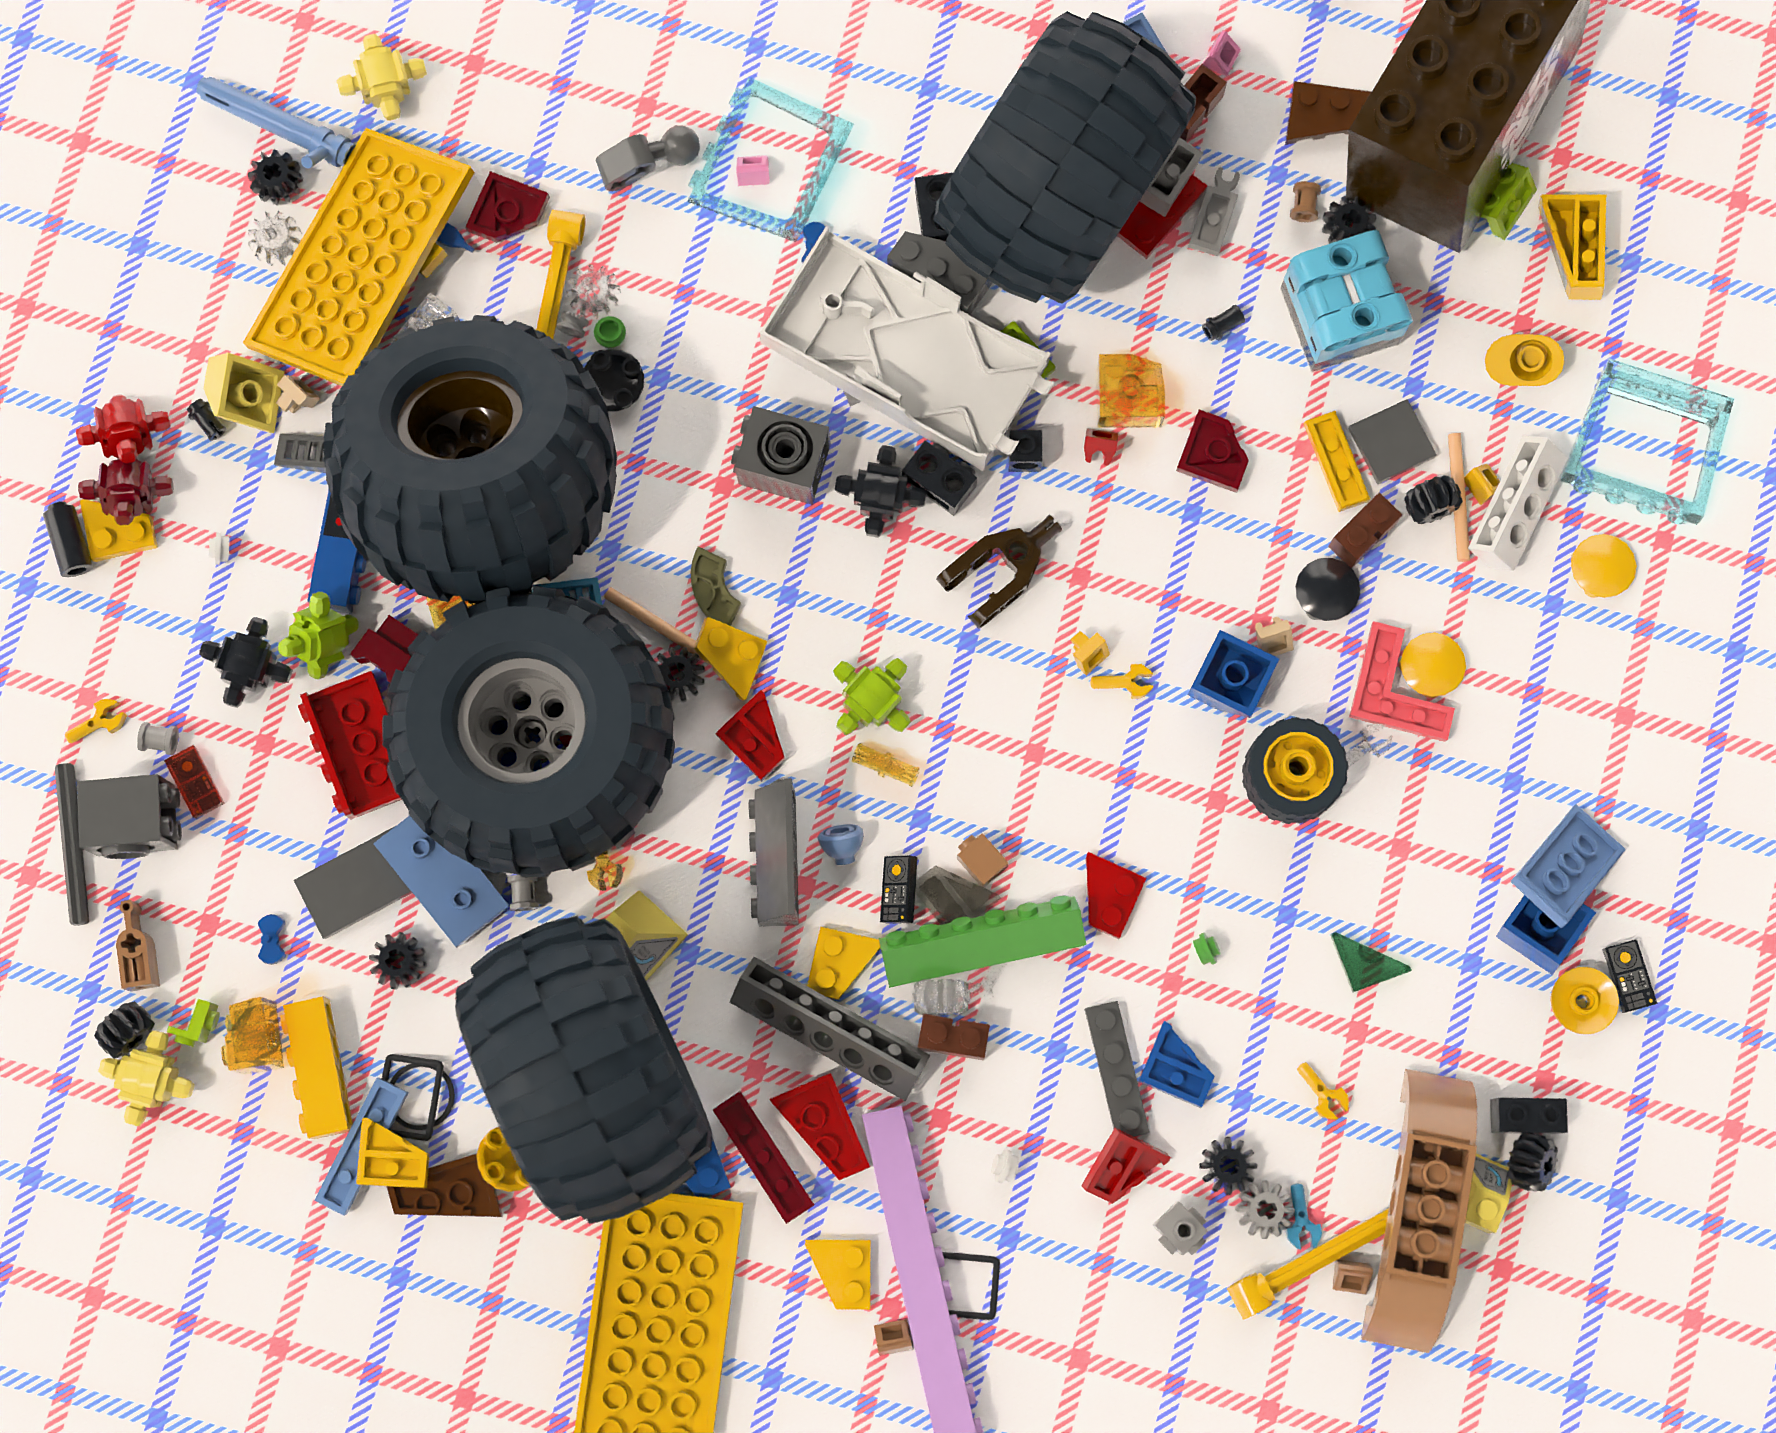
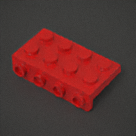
(349, 736)

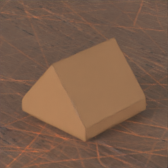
(1352, 1276)
(893, 1337)

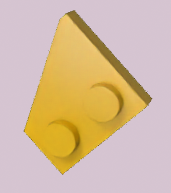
(389, 1159)
(844, 1271)

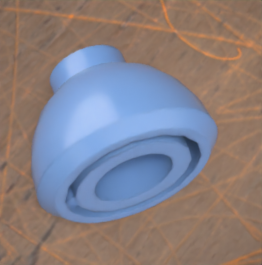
(841, 842)

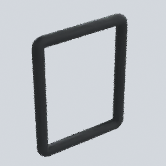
(435, 1096)
(994, 1289)

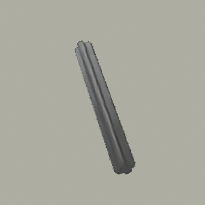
(72, 854)

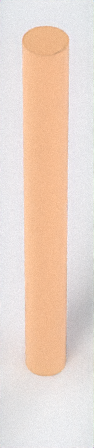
(1460, 515)
(651, 620)

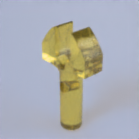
(603, 865)

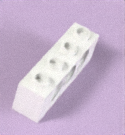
(1518, 503)

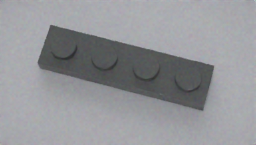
(1116, 1069)

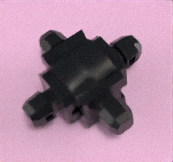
(880, 491)
(245, 662)

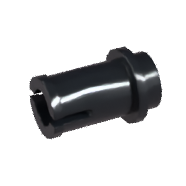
(1219, 325)
(203, 415)

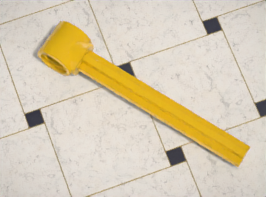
(564, 234)
(1257, 1291)

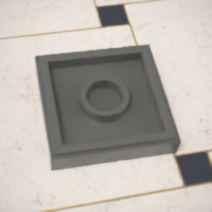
(1392, 441)

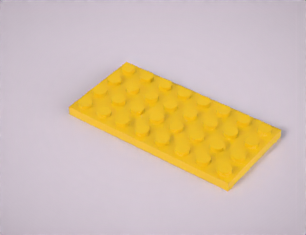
(359, 257)
(660, 1318)

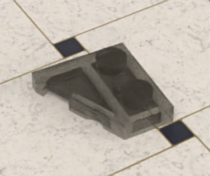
(952, 896)

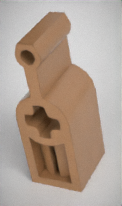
(139, 967)

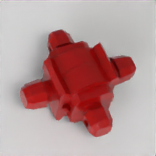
(123, 428)

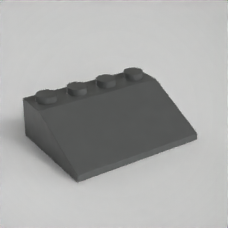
(775, 854)

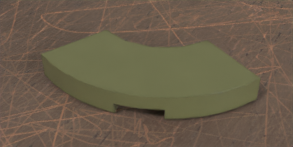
(710, 587)

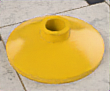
(1600, 996)

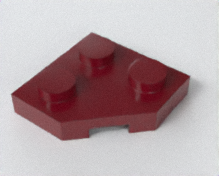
(506, 208)
(1213, 452)

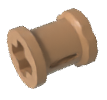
(1305, 201)

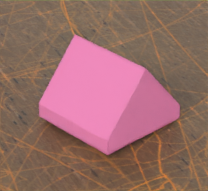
(1222, 54)
(752, 170)

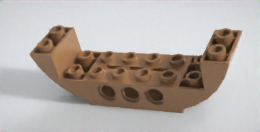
(1425, 1212)

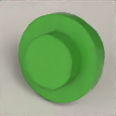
(610, 332)
(1207, 949)

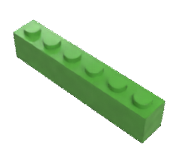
(982, 940)

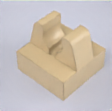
(295, 394)
(1275, 638)

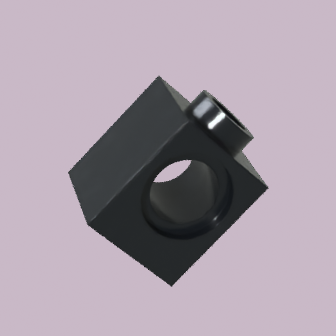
(1028, 452)

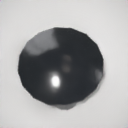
(617, 377)
(1327, 589)

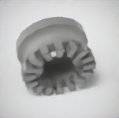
(572, 325)

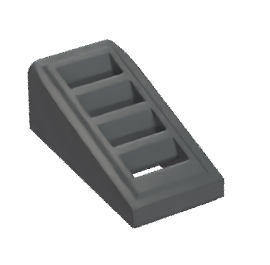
(304, 464)

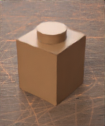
(981, 859)

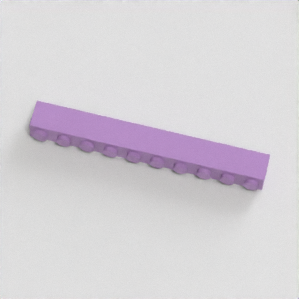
(919, 1272)

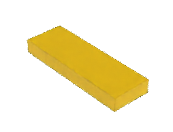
(1336, 461)

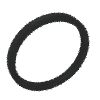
(450, 1102)

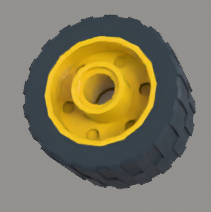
(1309, 749)

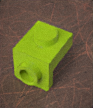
(202, 1022)

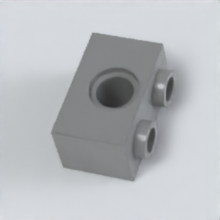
(1172, 177)

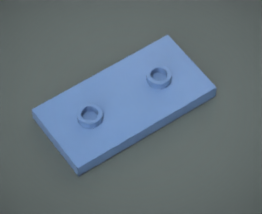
(1568, 865)
(446, 885)

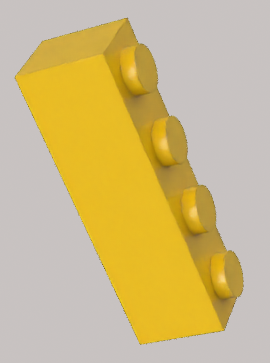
(317, 1068)

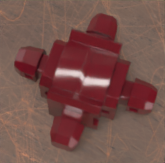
(125, 489)

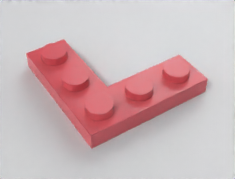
(1373, 695)

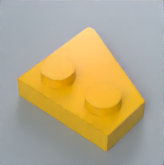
(111, 540)
(731, 654)
(839, 961)

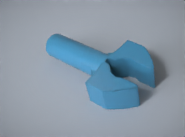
(1301, 1219)

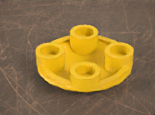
(1603, 566)
(1433, 664)
(498, 1163)

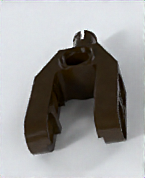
(1001, 544)

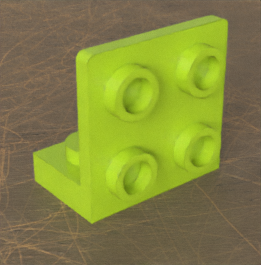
(1509, 200)

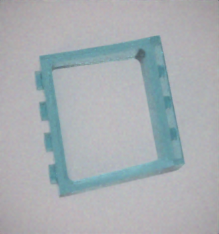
(790, 229)
(1665, 395)

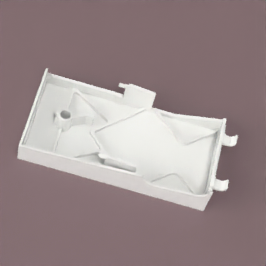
(905, 349)

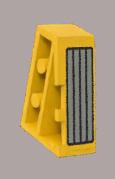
(1577, 240)

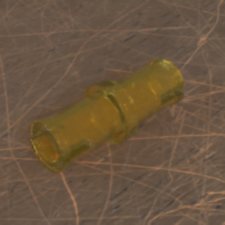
(885, 764)

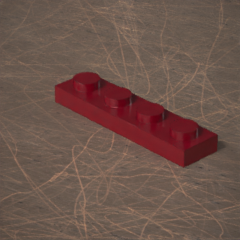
(763, 1157)

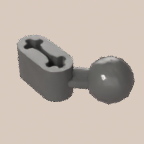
(636, 157)

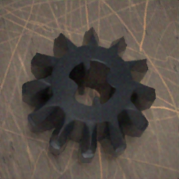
(274, 187)
(1346, 211)
(1433, 499)
(690, 673)
(387, 956)
(124, 1029)
(1229, 1154)
(1532, 1162)

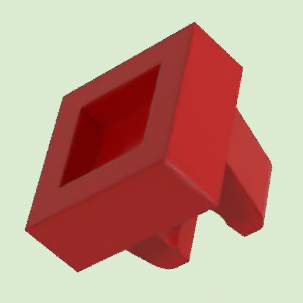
(1102, 441)

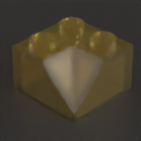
(1129, 392)
(252, 1037)

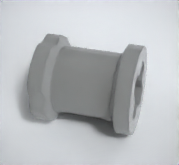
(157, 738)
(522, 893)

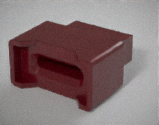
(385, 647)

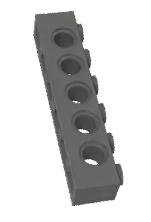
(829, 1028)

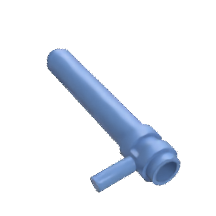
(318, 140)

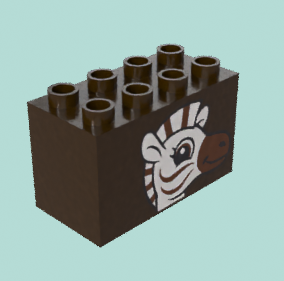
(1458, 109)

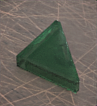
(1365, 965)

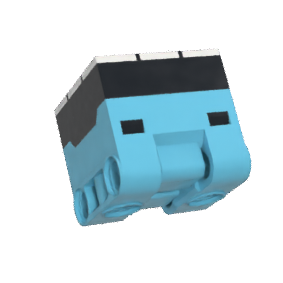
(1344, 301)

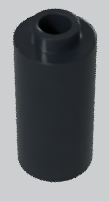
(67, 540)

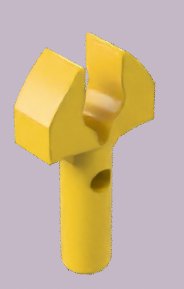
(1124, 681)
(98, 721)
(1323, 1092)

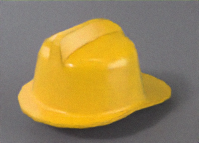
(1524, 360)

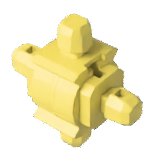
(381, 77)
(146, 1078)

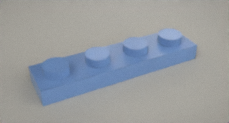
(340, 1185)

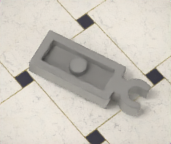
(1214, 215)

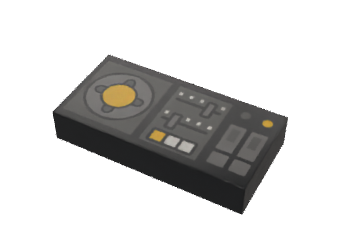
(898, 889)
(1629, 976)

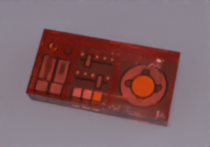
(194, 781)

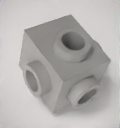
(1168, 1226)

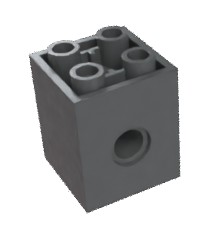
(775, 435)
(128, 816)

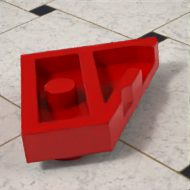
(754, 737)
(1110, 894)
(1121, 1166)

